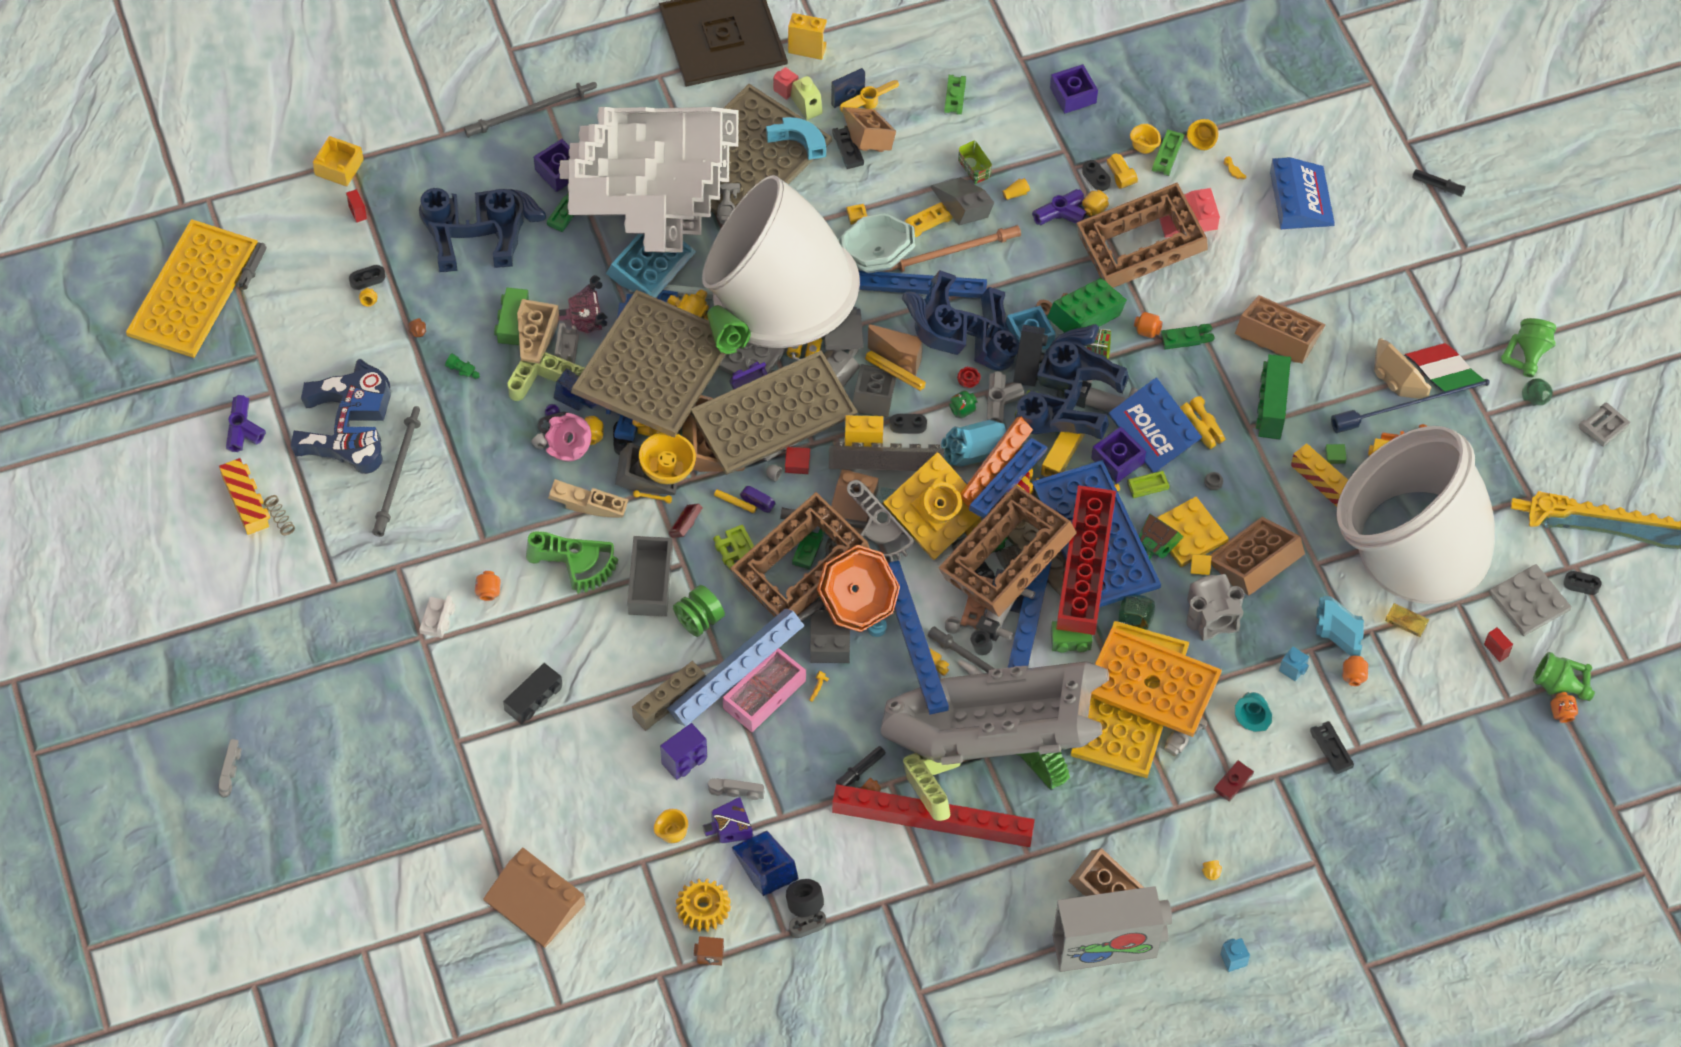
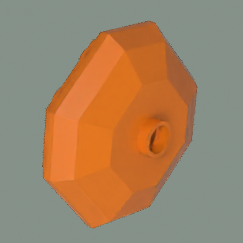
(875, 588)

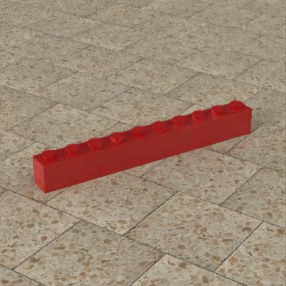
(913, 813)

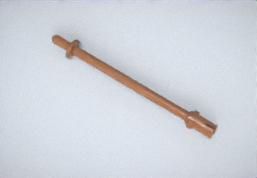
(1001, 235)

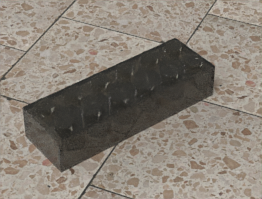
(879, 457)

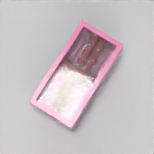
(764, 689)

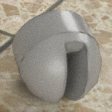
(539, 441)
(774, 472)
(952, 625)

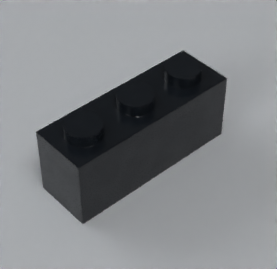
(1030, 355)
(533, 693)

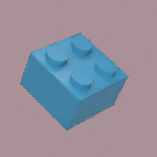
(1032, 317)

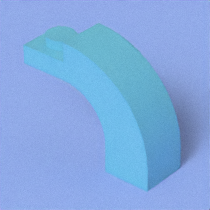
(799, 131)

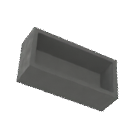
(650, 576)

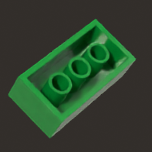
(1087, 306)
(1273, 396)

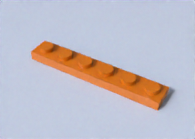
(997, 459)

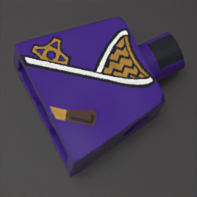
(729, 823)

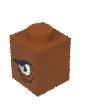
(709, 950)

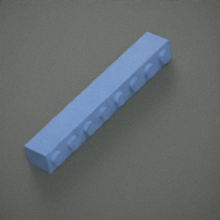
(735, 667)

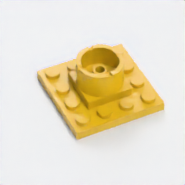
(917, 509)

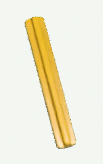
(895, 370)

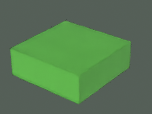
(1336, 453)

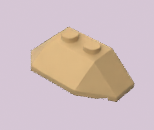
(1399, 372)

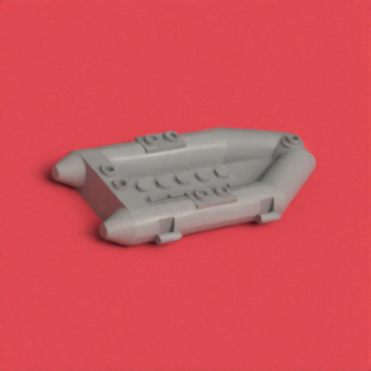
(1000, 713)

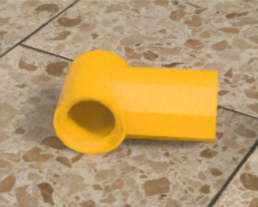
(1122, 173)

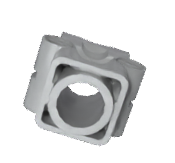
(1214, 606)

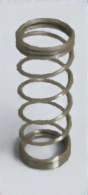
(274, 503)

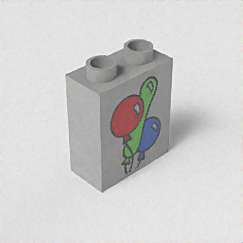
(1110, 928)

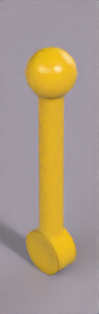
(668, 499)

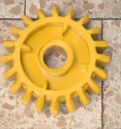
(707, 916)

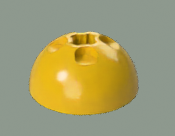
(667, 458)

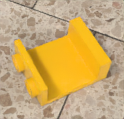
(806, 36)

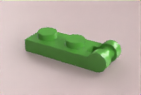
(1168, 152)

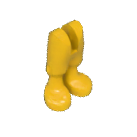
(1208, 426)

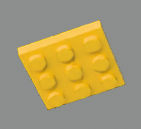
(1199, 530)

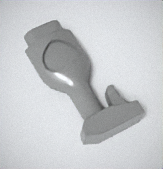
(726, 206)
(1177, 741)

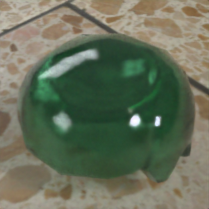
(1537, 392)

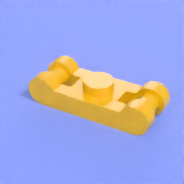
(929, 218)

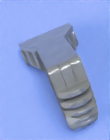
(874, 529)

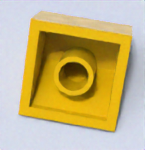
(863, 429)

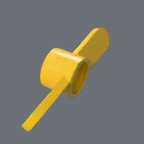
(860, 100)

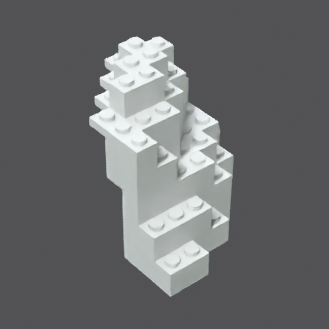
(652, 168)

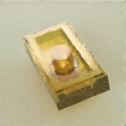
(1407, 620)

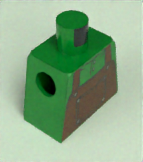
(1158, 537)

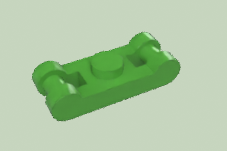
(955, 94)

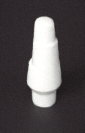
(971, 669)

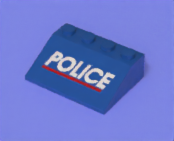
(1300, 194)
(1156, 424)

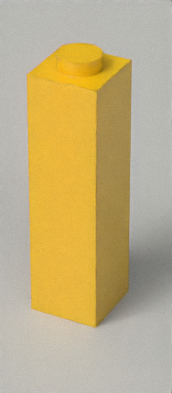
(1061, 453)

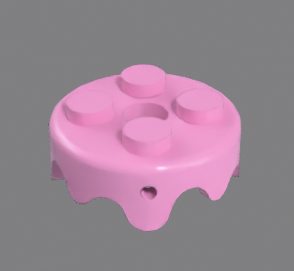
(558, 435)

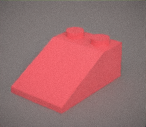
(1204, 208)

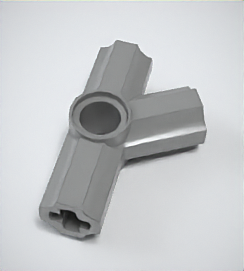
(1000, 395)

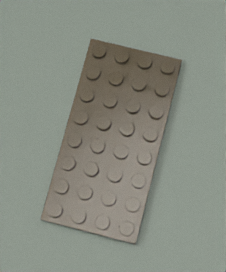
(773, 412)

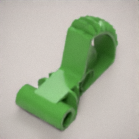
(557, 548)
(1048, 767)

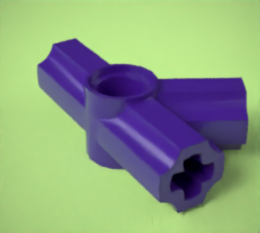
(1062, 207)
(246, 429)

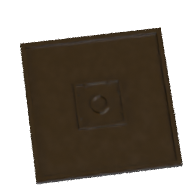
(721, 38)

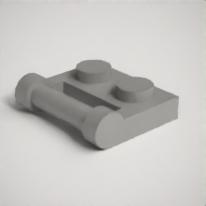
(1607, 429)

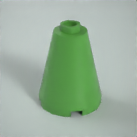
(727, 330)

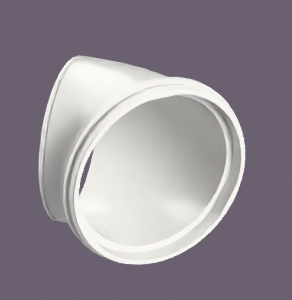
(781, 268)
(1446, 545)

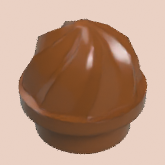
(417, 328)
(872, 785)

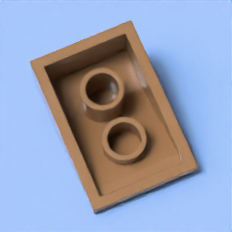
(869, 129)
(896, 347)
(844, 503)
(1102, 875)

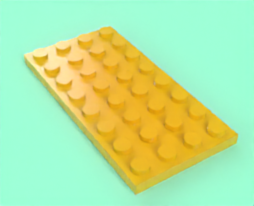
(192, 288)
(1127, 739)

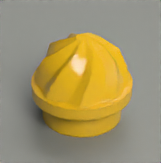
(368, 297)
(1212, 869)

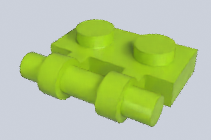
(738, 540)

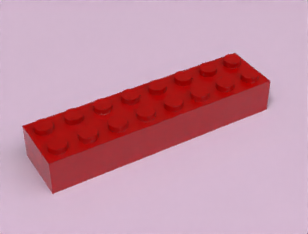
(1086, 560)

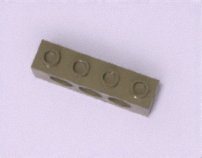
(655, 704)

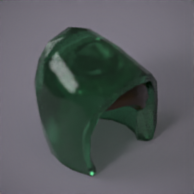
(1137, 611)

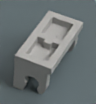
(567, 343)

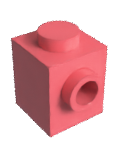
(783, 82)

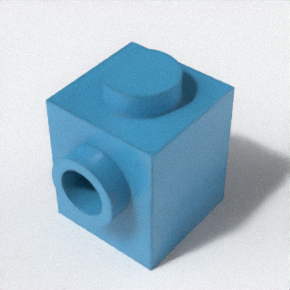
(1294, 664)
(1234, 954)

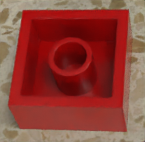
(356, 205)
(797, 460)
(1498, 644)

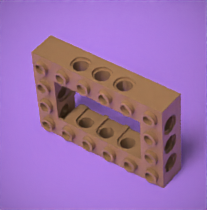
(1133, 214)
(1016, 506)
(780, 541)

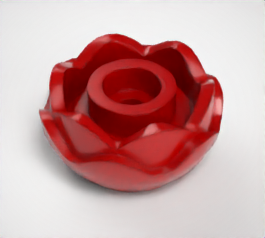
(968, 372)

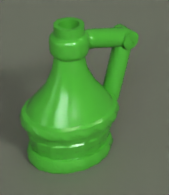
(1535, 339)
(1557, 676)

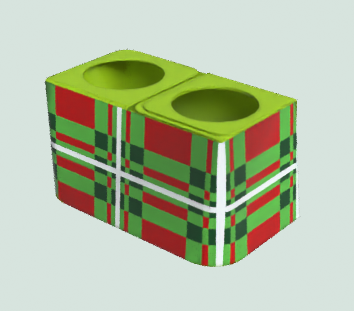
(968, 151)
(1102, 343)

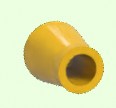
(1017, 189)

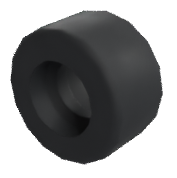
(804, 897)

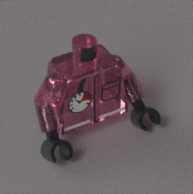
(585, 309)

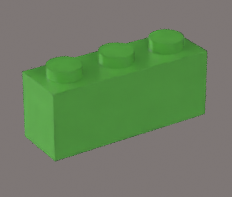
(507, 328)

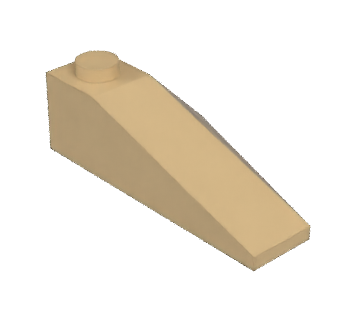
(536, 328)

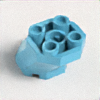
(971, 442)
(1339, 625)

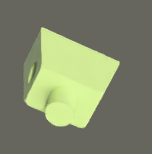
(803, 93)

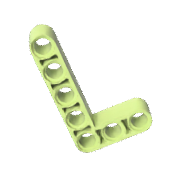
(524, 382)
(920, 774)

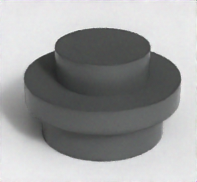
(1213, 481)

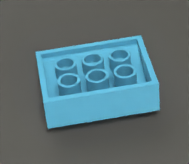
(647, 270)

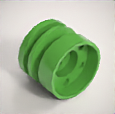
(698, 610)

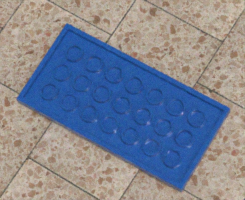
(1127, 563)

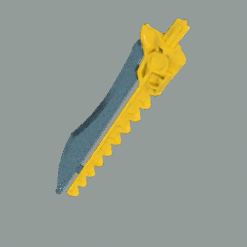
(1562, 512)

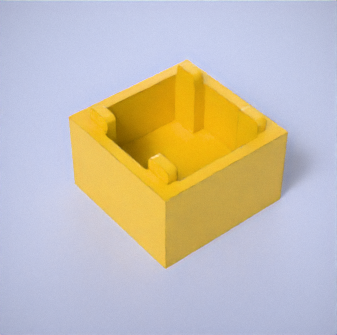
(338, 161)

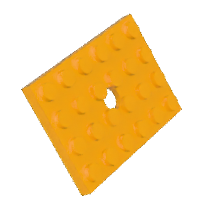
(1183, 682)

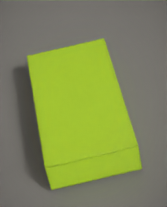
(1148, 484)

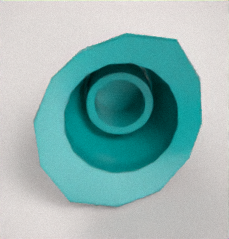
(1253, 712)

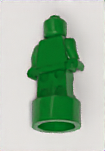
(466, 369)

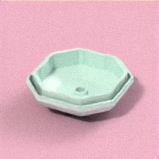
(878, 242)

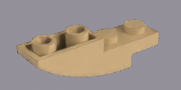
(588, 502)

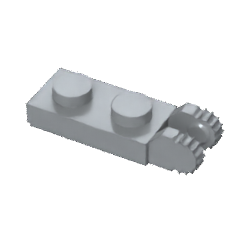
(229, 768)
(735, 788)

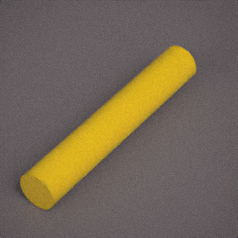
(735, 501)

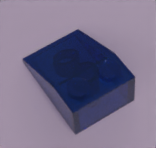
(766, 863)

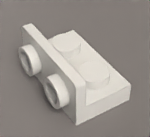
(437, 616)

